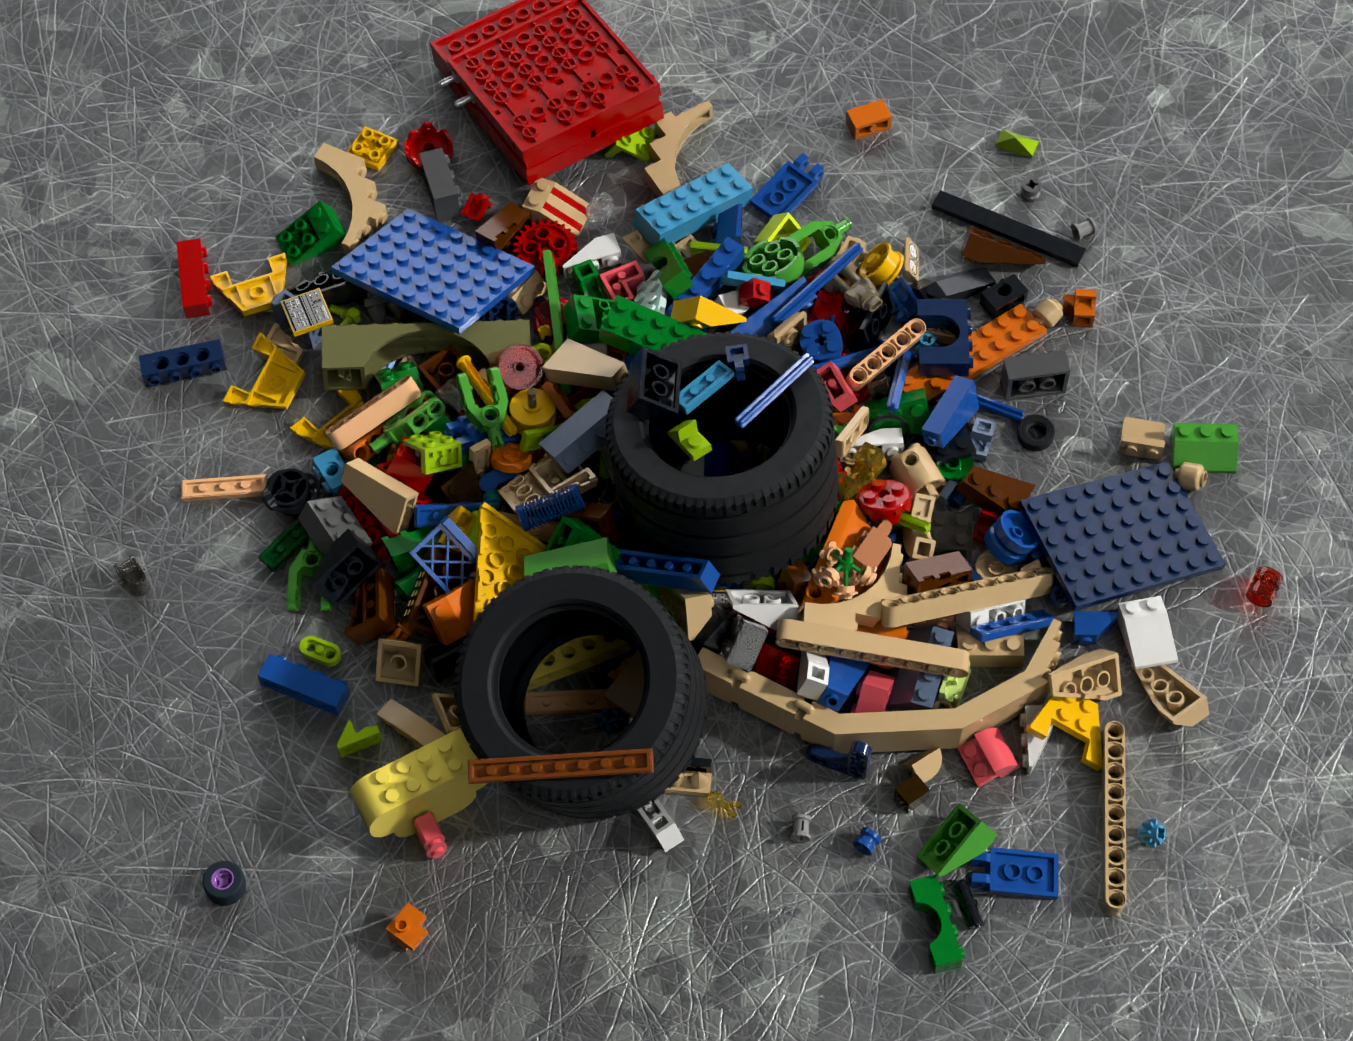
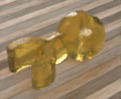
(719, 801)

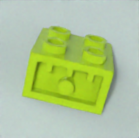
(634, 144)
(437, 451)

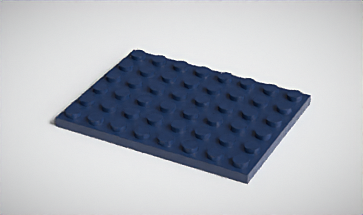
(1121, 535)

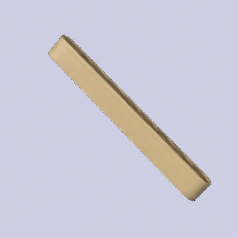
(967, 597)
(872, 648)
(1113, 827)

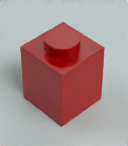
(754, 293)

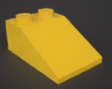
(704, 313)

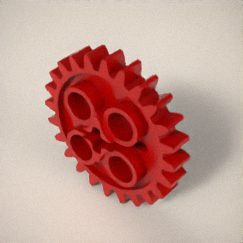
(555, 237)

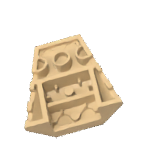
(543, 480)

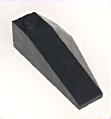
(954, 285)
(333, 288)

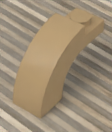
(915, 543)

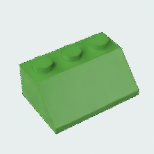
(1205, 444)

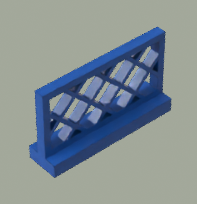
(459, 540)

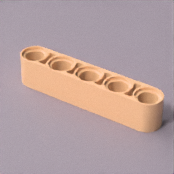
(890, 347)
(373, 413)

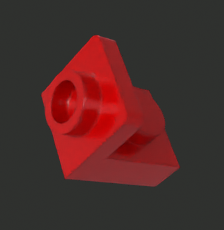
(476, 206)
(985, 521)

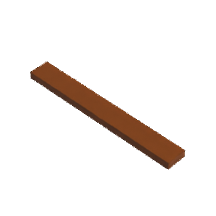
(561, 766)

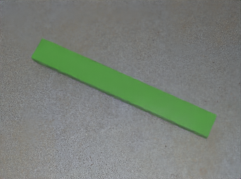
(555, 308)

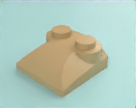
(790, 330)

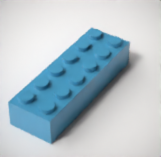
(692, 205)

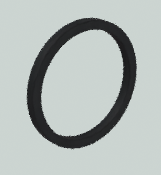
(891, 416)

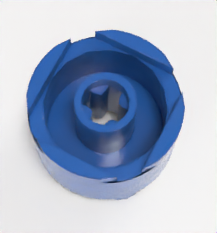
(821, 331)

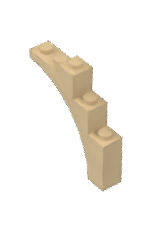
(664, 151)
(362, 192)
(866, 607)

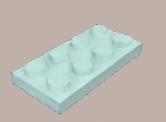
(652, 293)

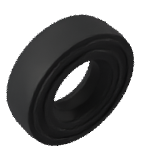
(1035, 421)

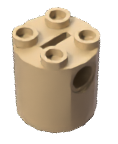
(917, 471)

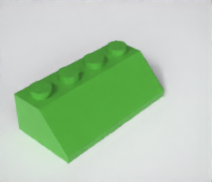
(591, 553)

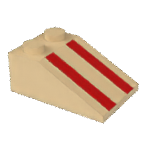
(555, 202)

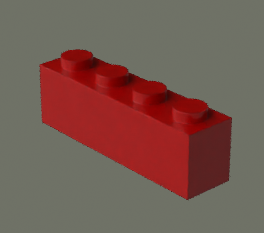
(193, 278)

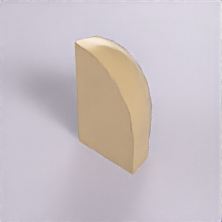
(924, 764)

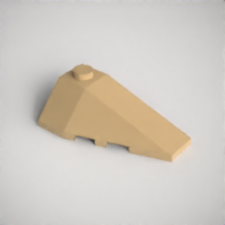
(688, 608)
(1088, 677)
(1173, 695)

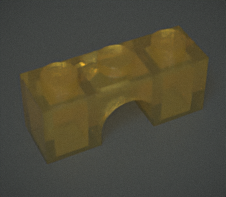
(868, 465)

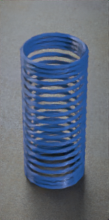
(525, 521)

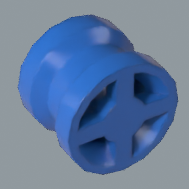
(866, 841)

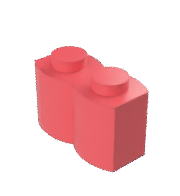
(430, 835)

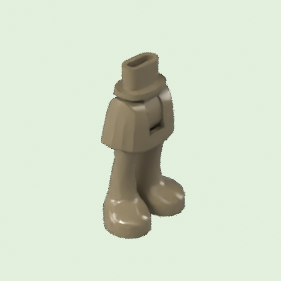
(860, 294)

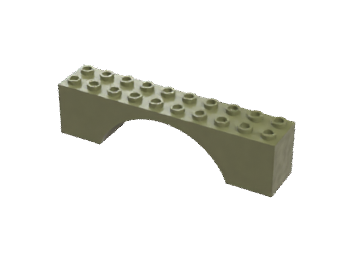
(358, 352)

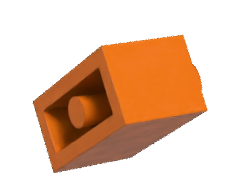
(868, 119)

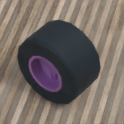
(221, 875)

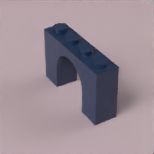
(954, 317)

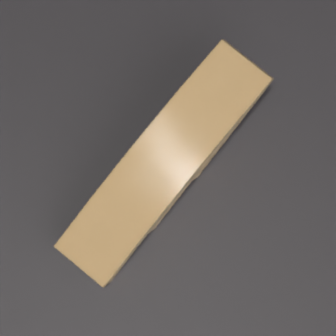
(408, 724)

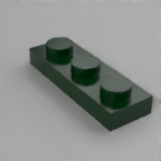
(284, 546)

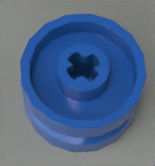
(1010, 538)

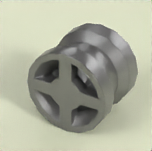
(1027, 192)

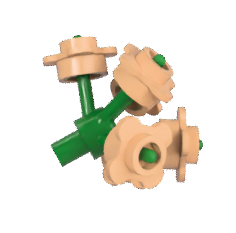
(842, 572)

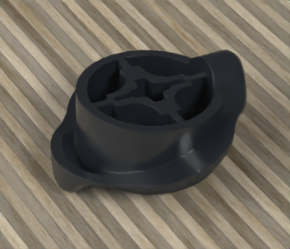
(290, 490)

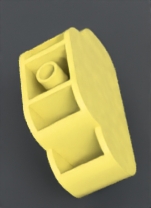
(416, 784)

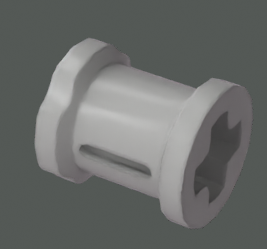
(1084, 228)
(801, 828)

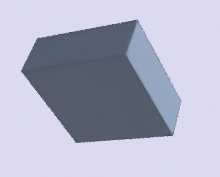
(946, 493)

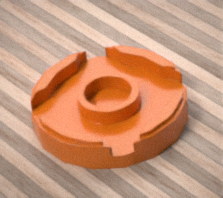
(510, 459)

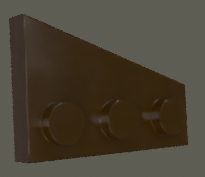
(462, 485)

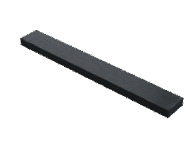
(1009, 228)

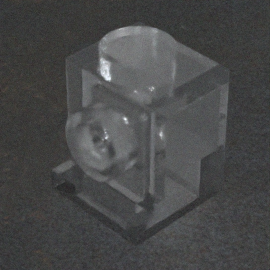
(600, 208)

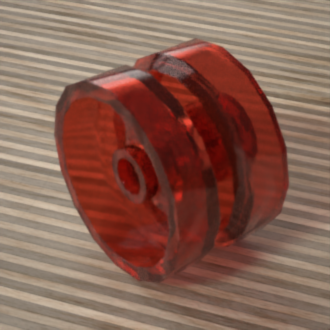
(527, 359)

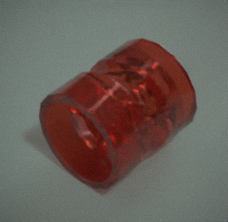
(1264, 586)

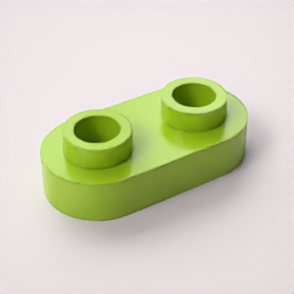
(321, 651)

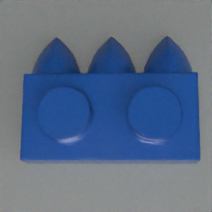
(904, 300)

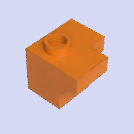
(1080, 307)
(407, 928)

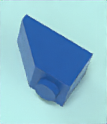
(1091, 626)

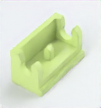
(953, 689)

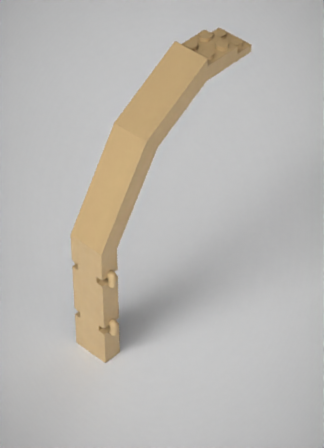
(888, 729)

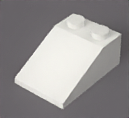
(764, 605)
(1147, 632)

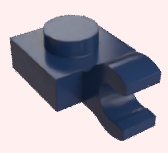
(738, 357)

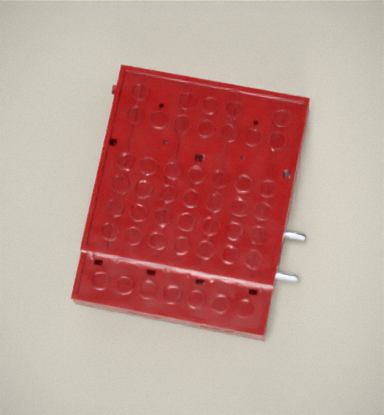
(547, 83)

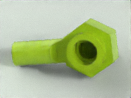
(349, 315)

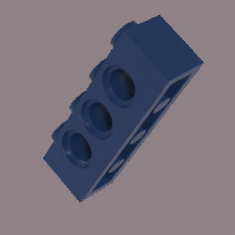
(172, 361)

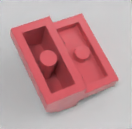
(988, 756)

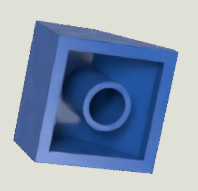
(729, 225)

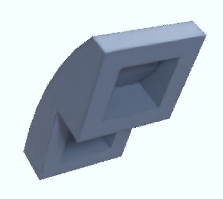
(981, 437)

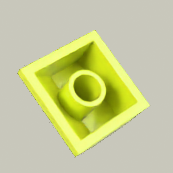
(781, 226)

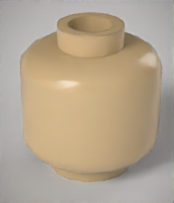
(1048, 312)
(1191, 476)

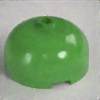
(775, 259)

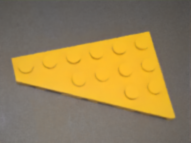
(499, 555)

